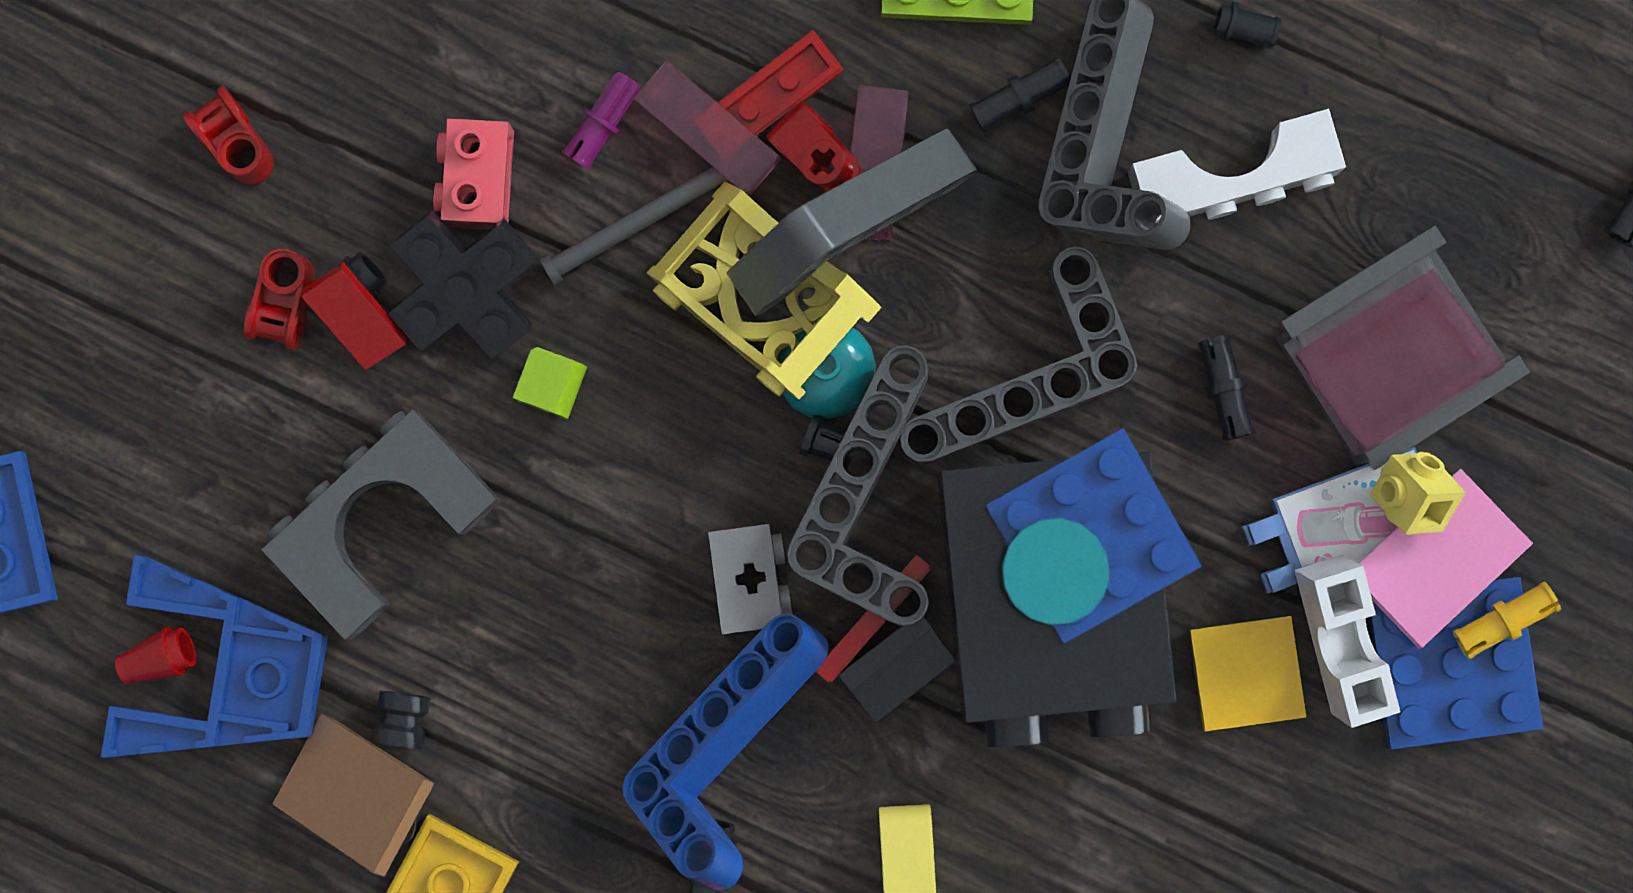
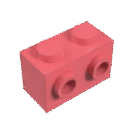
(478, 173)

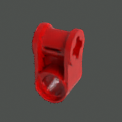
(227, 131)
(812, 147)
(279, 302)

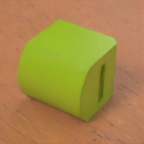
(550, 382)

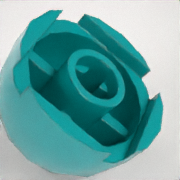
(838, 381)

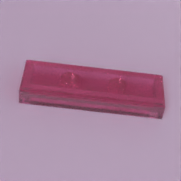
(707, 128)
(878, 132)

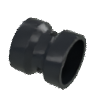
(401, 722)

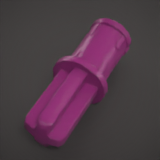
(601, 120)

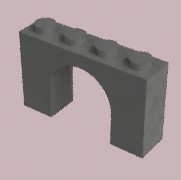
(313, 547)

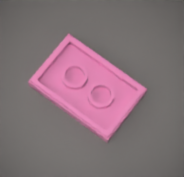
(1434, 576)

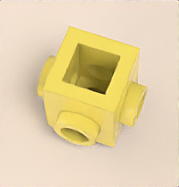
(1417, 493)

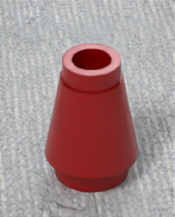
(159, 656)

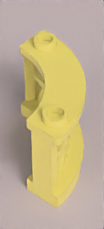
(832, 308)

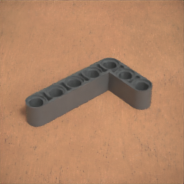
(1100, 136)
(846, 217)
(1037, 383)
(857, 491)

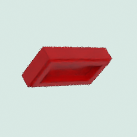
(354, 316)

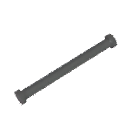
(631, 224)

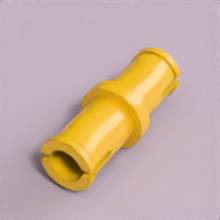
(1506, 620)

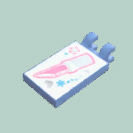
(1323, 523)

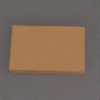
(353, 794)

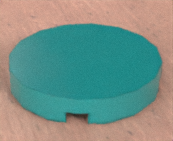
(1055, 571)

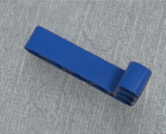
(701, 744)

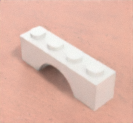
(1299, 154)

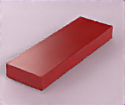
(783, 84)
(867, 626)

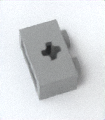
(730, 553)

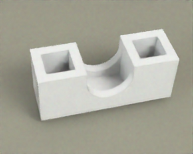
(1336, 610)

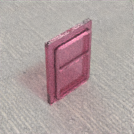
(1399, 360)

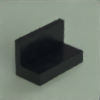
(896, 668)

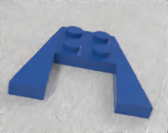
(262, 678)

